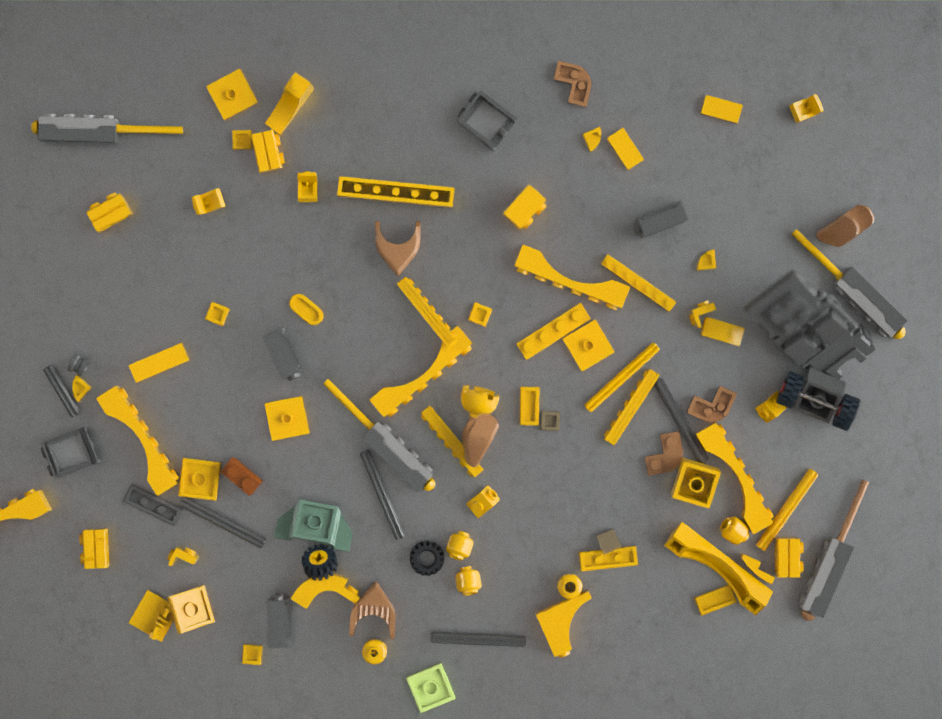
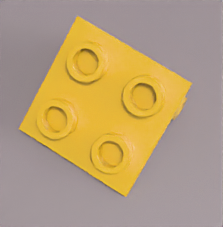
(153, 616)

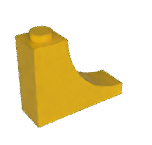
(292, 99)
(556, 623)

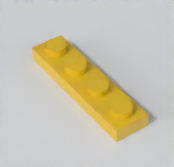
(553, 331)

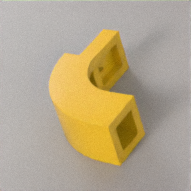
(310, 588)

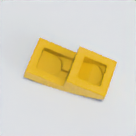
(722, 331)
(753, 565)

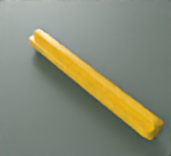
(621, 377)
(787, 509)

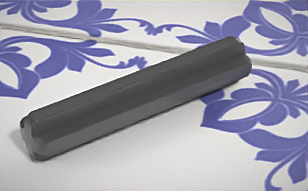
(61, 391)

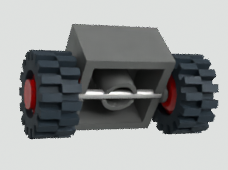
(819, 397)

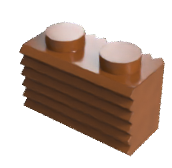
(241, 476)

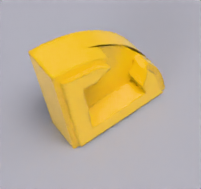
(592, 138)
(707, 261)
(79, 388)

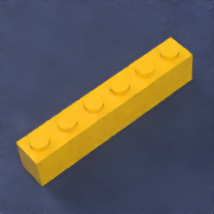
(395, 192)

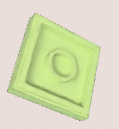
(430, 687)

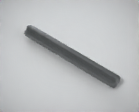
(681, 421)
(382, 494)
(222, 522)
(478, 639)

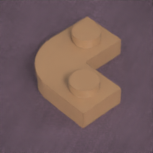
(579, 79)
(712, 411)
(671, 455)

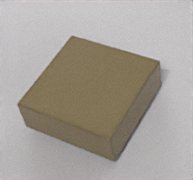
(550, 421)
(608, 541)

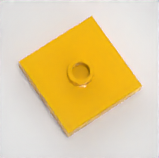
(232, 94)
(588, 345)
(287, 418)
(199, 479)
(191, 609)

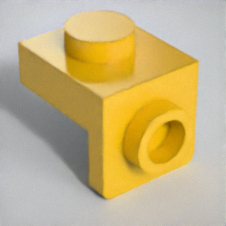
(806, 108)
(307, 187)
(208, 202)
(703, 307)
(770, 408)
(483, 501)
(185, 554)

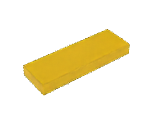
(158, 362)
(618, 558)

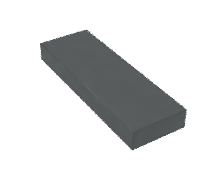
(152, 505)

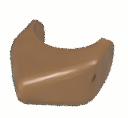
(846, 226)
(398, 255)
(478, 437)
(376, 603)

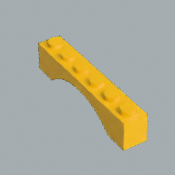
(610, 292)
(390, 397)
(159, 473)
(27, 508)
(753, 512)
(749, 590)

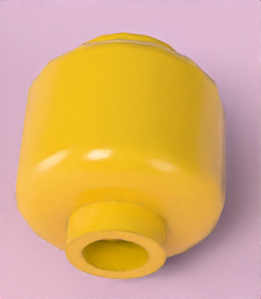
(734, 530)
(459, 545)
(468, 581)
(576, 586)
(375, 644)

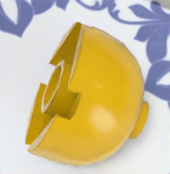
(478, 400)

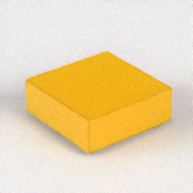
(241, 139)
(217, 313)
(480, 314)
(252, 654)

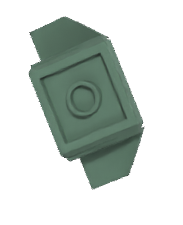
(316, 524)

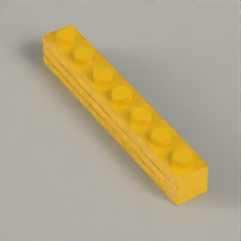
(638, 283)
(427, 312)
(631, 406)
(449, 438)

